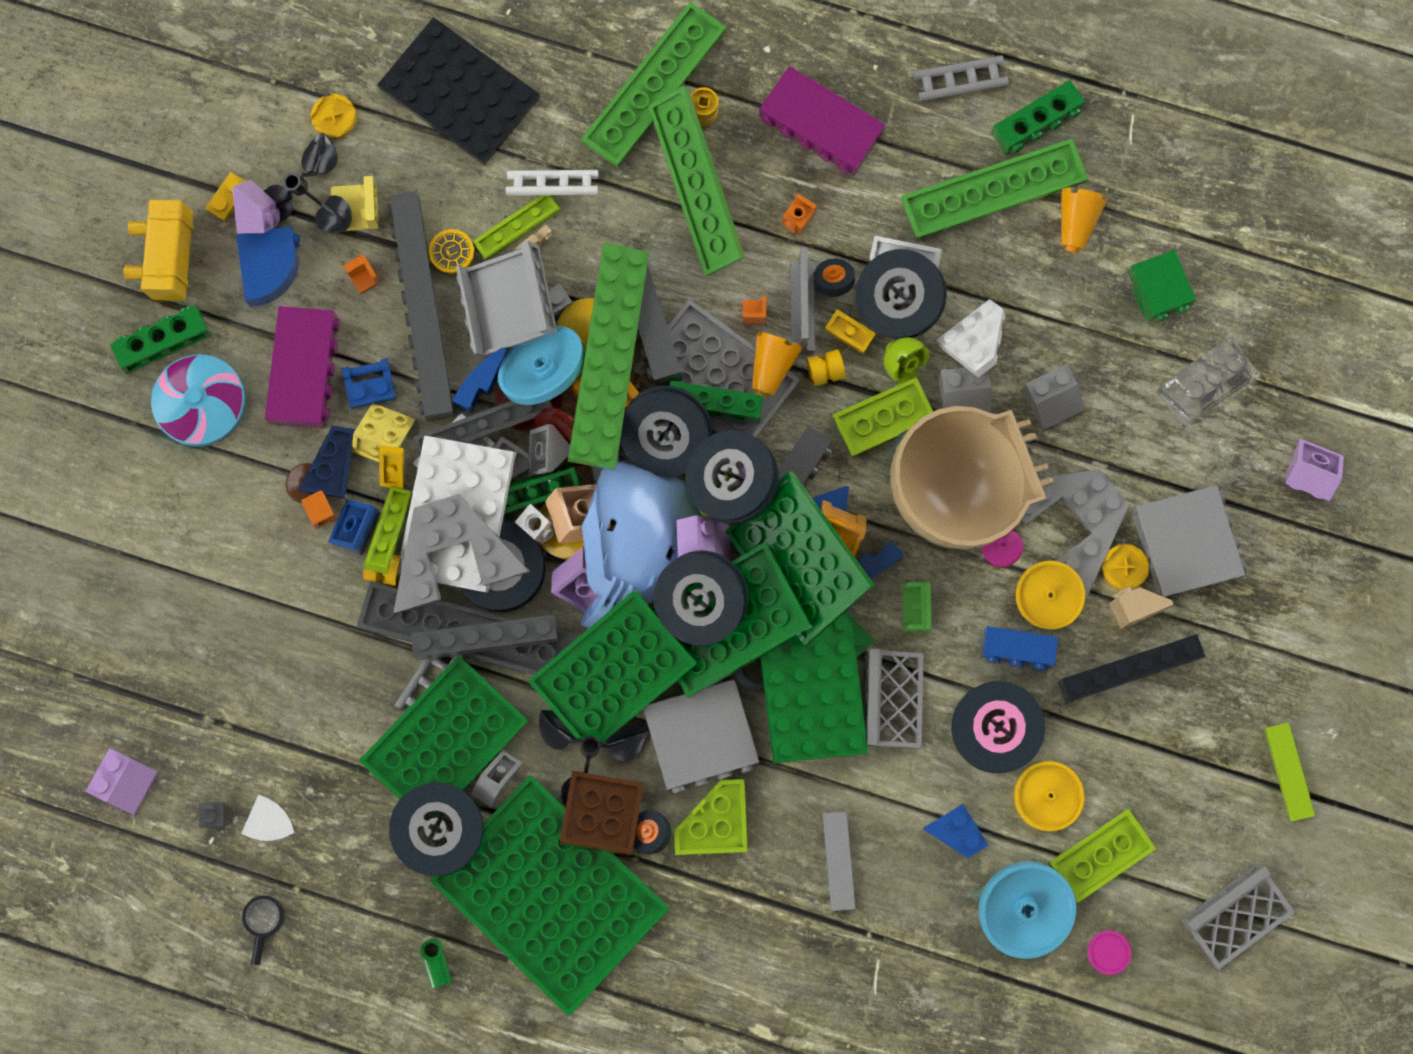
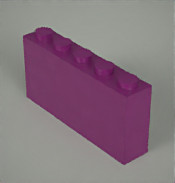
(821, 121)
(302, 367)

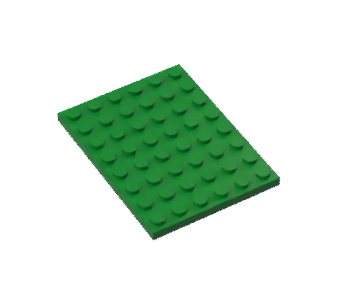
(551, 905)

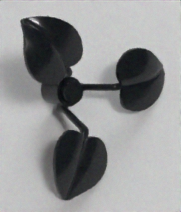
(318, 157)
(622, 745)

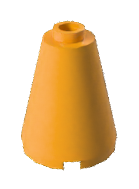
(1079, 217)
(772, 362)

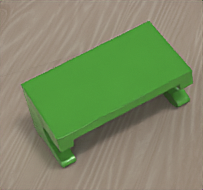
(917, 607)

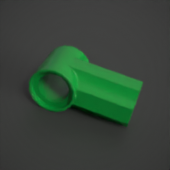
(436, 965)

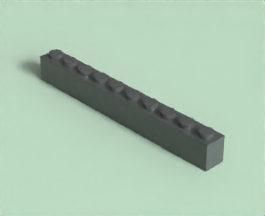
(422, 306)

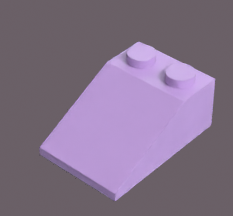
(704, 534)

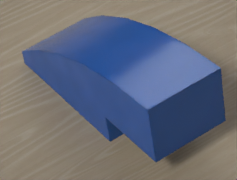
(479, 381)
(882, 561)

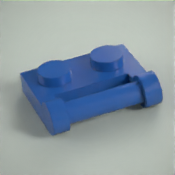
(372, 390)

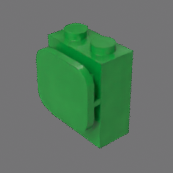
(1161, 286)

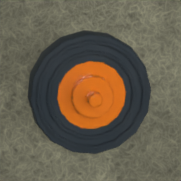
(834, 277)
(652, 832)

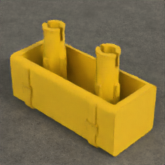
(165, 251)

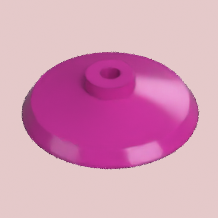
(1004, 550)
(1109, 952)

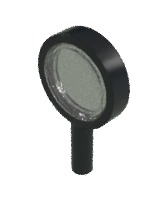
(262, 918)

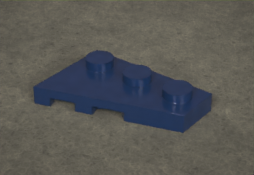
(331, 464)

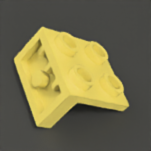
(362, 202)
(379, 428)

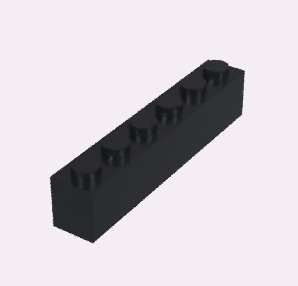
(1131, 669)

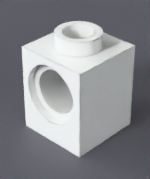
(528, 520)

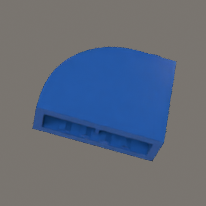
(268, 263)

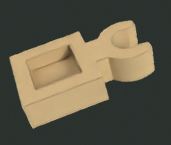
(540, 237)

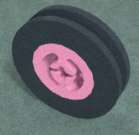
(1015, 705)

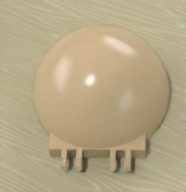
(965, 476)

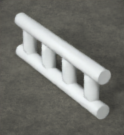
(541, 176)

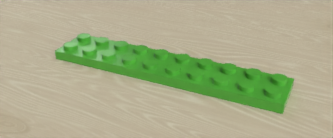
(608, 357)

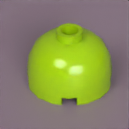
(904, 358)

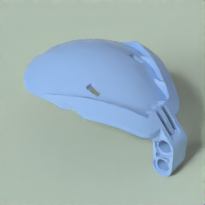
(637, 547)

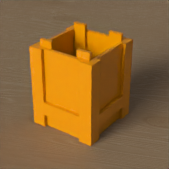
(848, 526)

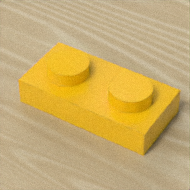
(222, 202)
(850, 331)
(391, 467)

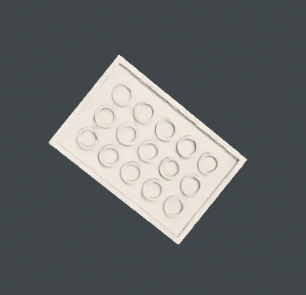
(481, 478)

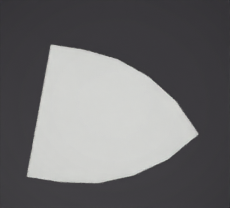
(267, 821)

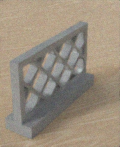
(802, 302)
(872, 698)
(1230, 896)

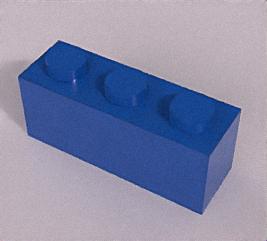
(1019, 648)

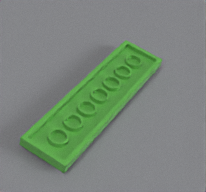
(659, 74)
(696, 181)
(994, 189)

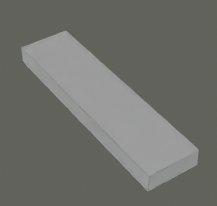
(838, 861)

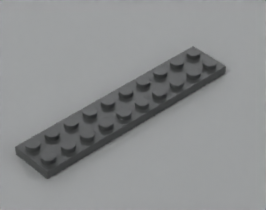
(379, 617)

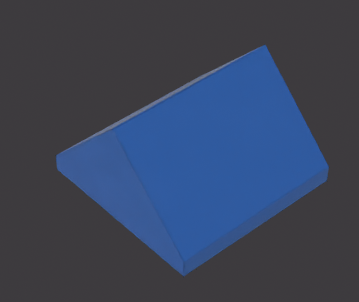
(354, 526)

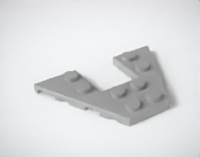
(1097, 508)
(442, 526)

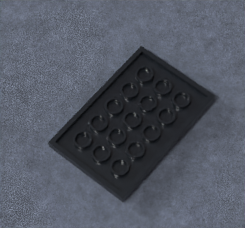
(458, 91)

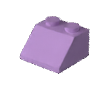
(254, 209)
(1315, 470)
(571, 582)
(121, 781)

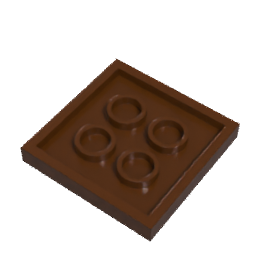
(601, 813)

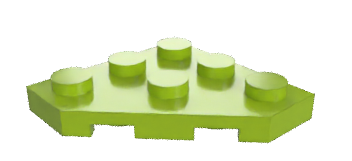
(715, 823)

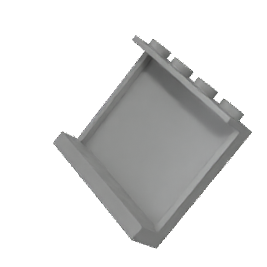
(506, 301)
(1188, 541)
(701, 736)

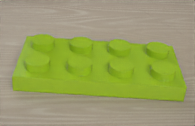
(881, 417)
(1103, 855)

